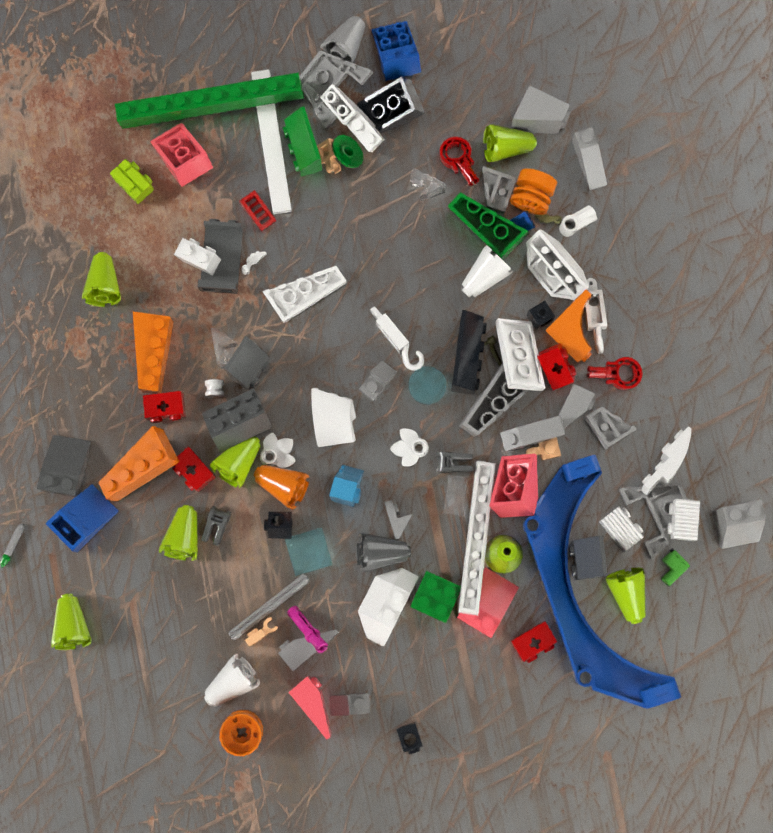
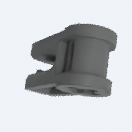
(446, 465)
(211, 521)

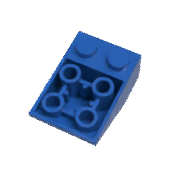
(396, 50)
(82, 518)

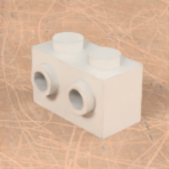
(197, 256)

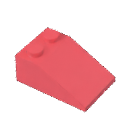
(182, 154)
(516, 486)
(494, 601)
(311, 700)

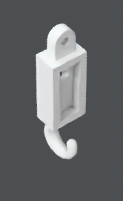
(596, 316)
(396, 338)

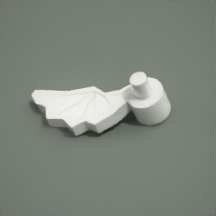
(252, 259)

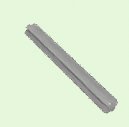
(268, 607)

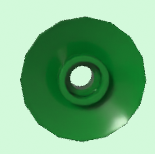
(347, 151)

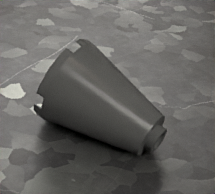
(380, 552)

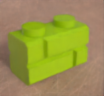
(132, 181)

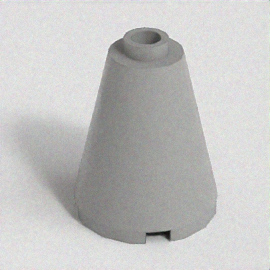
(345, 40)

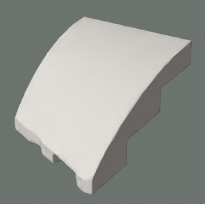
(332, 418)

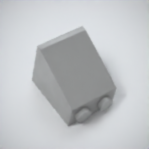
(541, 113)
(739, 523)

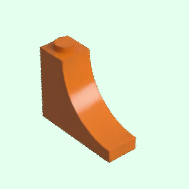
(568, 329)

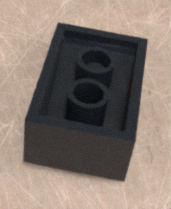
(392, 105)

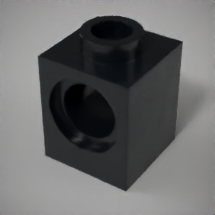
(540, 315)
(285, 523)
(409, 729)

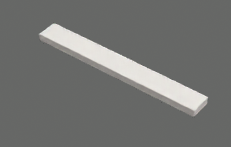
(273, 153)
(476, 538)

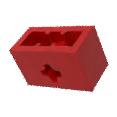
(556, 376)
(153, 403)
(202, 476)
(539, 632)

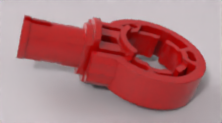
(462, 163)
(605, 373)

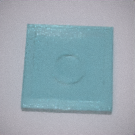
(308, 551)

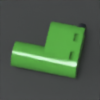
(677, 567)

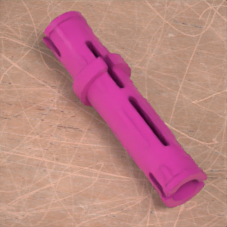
(311, 634)

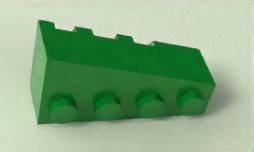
(489, 226)

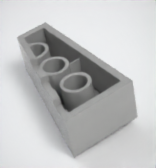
(491, 403)

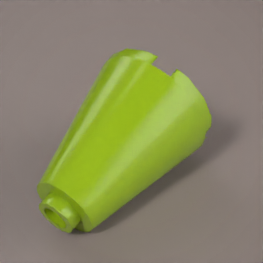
(506, 142)
(101, 282)
(236, 462)
(181, 536)
(497, 559)
(629, 592)
(69, 625)

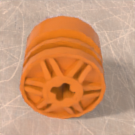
(533, 191)
(241, 744)

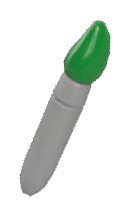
(12, 545)

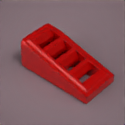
(246, 199)

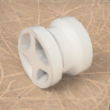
(214, 388)

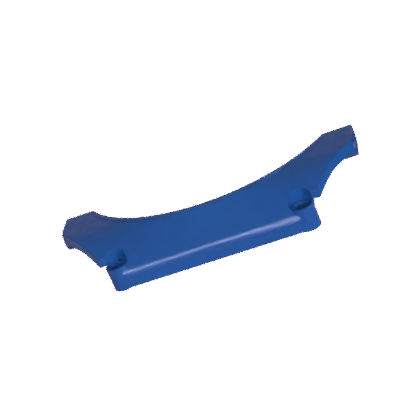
(586, 651)

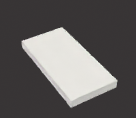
(519, 354)

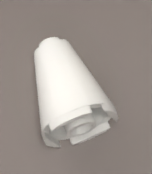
(485, 273)
(232, 681)

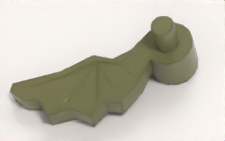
(548, 219)
(491, 341)

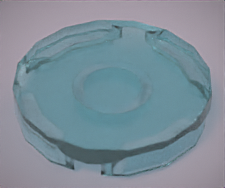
(427, 385)

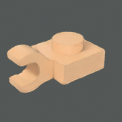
(328, 157)
(547, 449)
(255, 635)

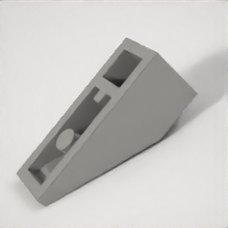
(589, 158)
(576, 404)
(532, 433)
(299, 650)

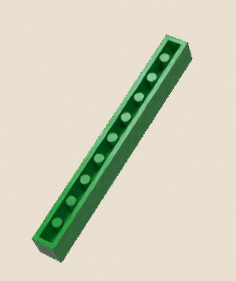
(209, 100)

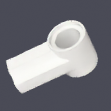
(578, 220)

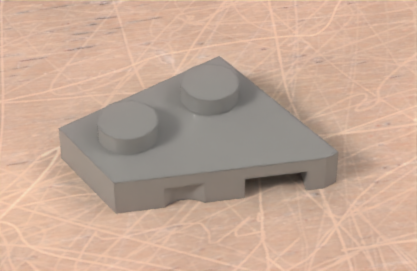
(497, 189)
(608, 427)

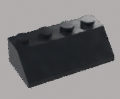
(467, 353)

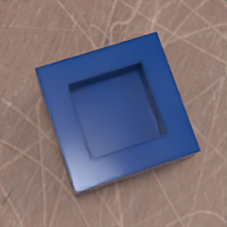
(524, 221)

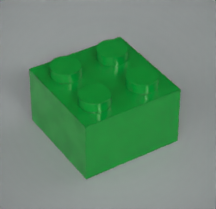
(436, 597)

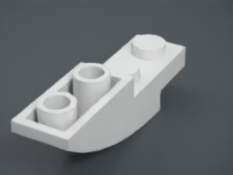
(353, 117)
(671, 459)

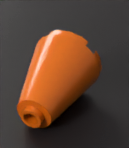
(283, 484)

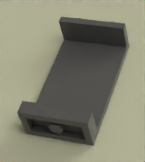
(227, 241)

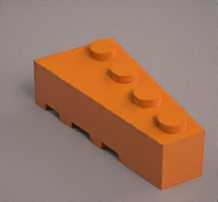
(152, 347)
(139, 465)

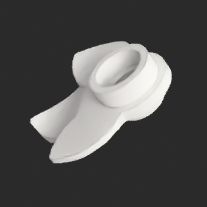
(406, 447)
(279, 449)

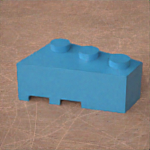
(347, 486)

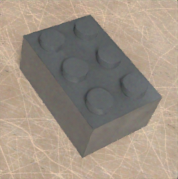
(236, 420)

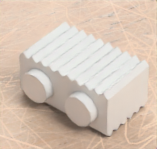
(684, 519)
(622, 528)

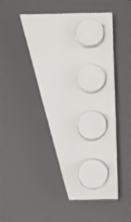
(299, 295)

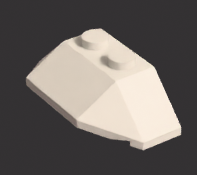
(554, 267)
(385, 603)

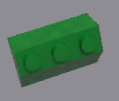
(302, 143)

